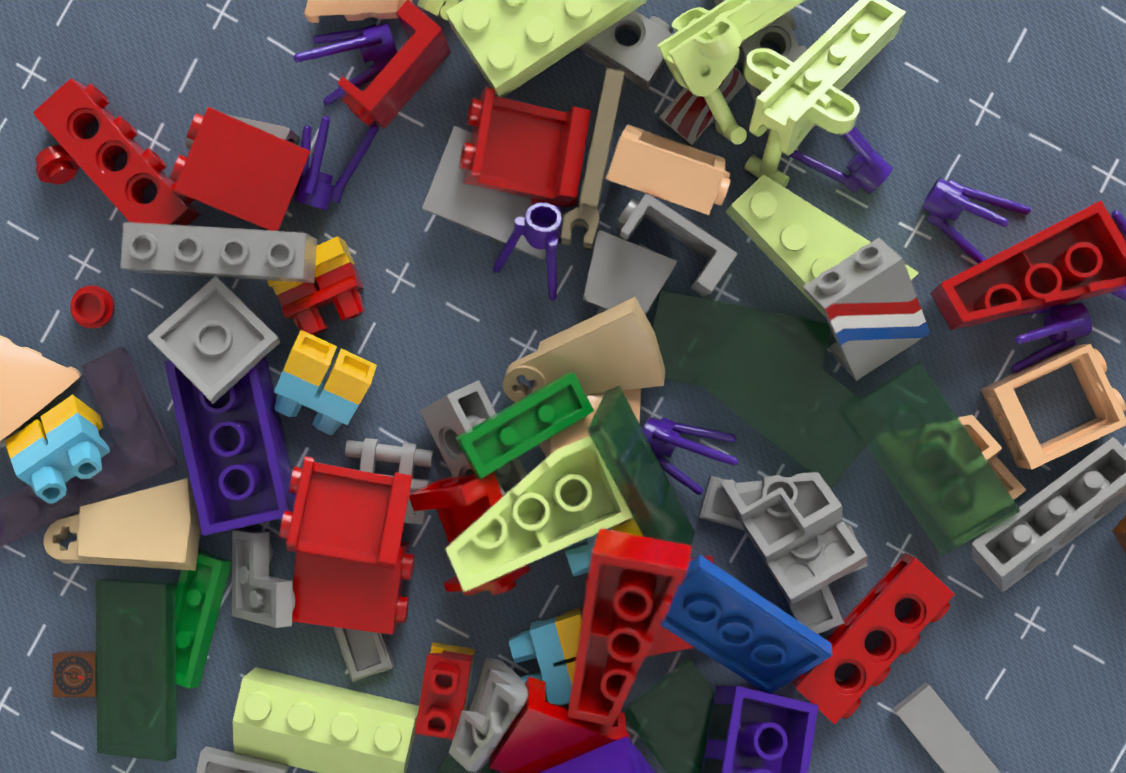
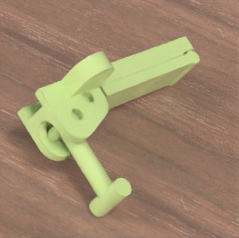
(708, 48)
(811, 87)

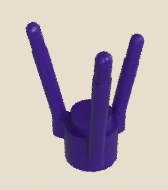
(374, 44)
(866, 166)
(315, 186)
(949, 199)
(542, 231)
(1062, 324)
(665, 436)

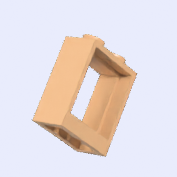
(669, 170)
(1015, 427)

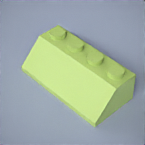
(321, 725)

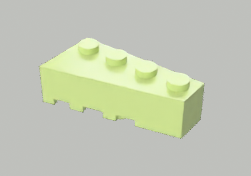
(794, 232)

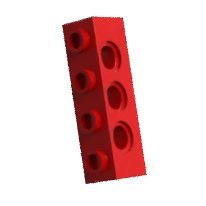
(67, 118)
(875, 612)

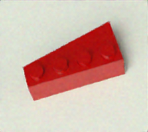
(1054, 267)
(623, 607)

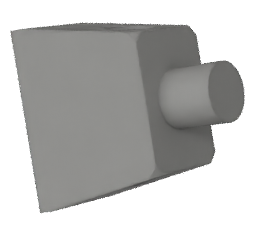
(623, 272)

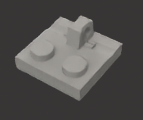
(214, 339)

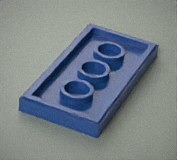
(742, 628)

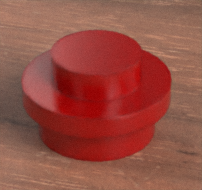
(55, 165)
(92, 307)

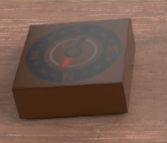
(74, 674)

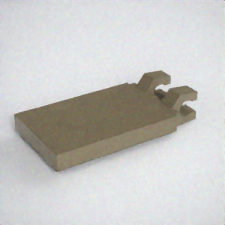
(587, 213)

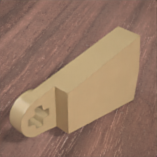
(601, 351)
(135, 530)

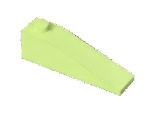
(546, 511)

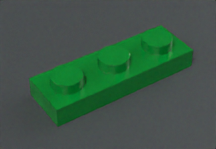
(524, 424)
(196, 611)

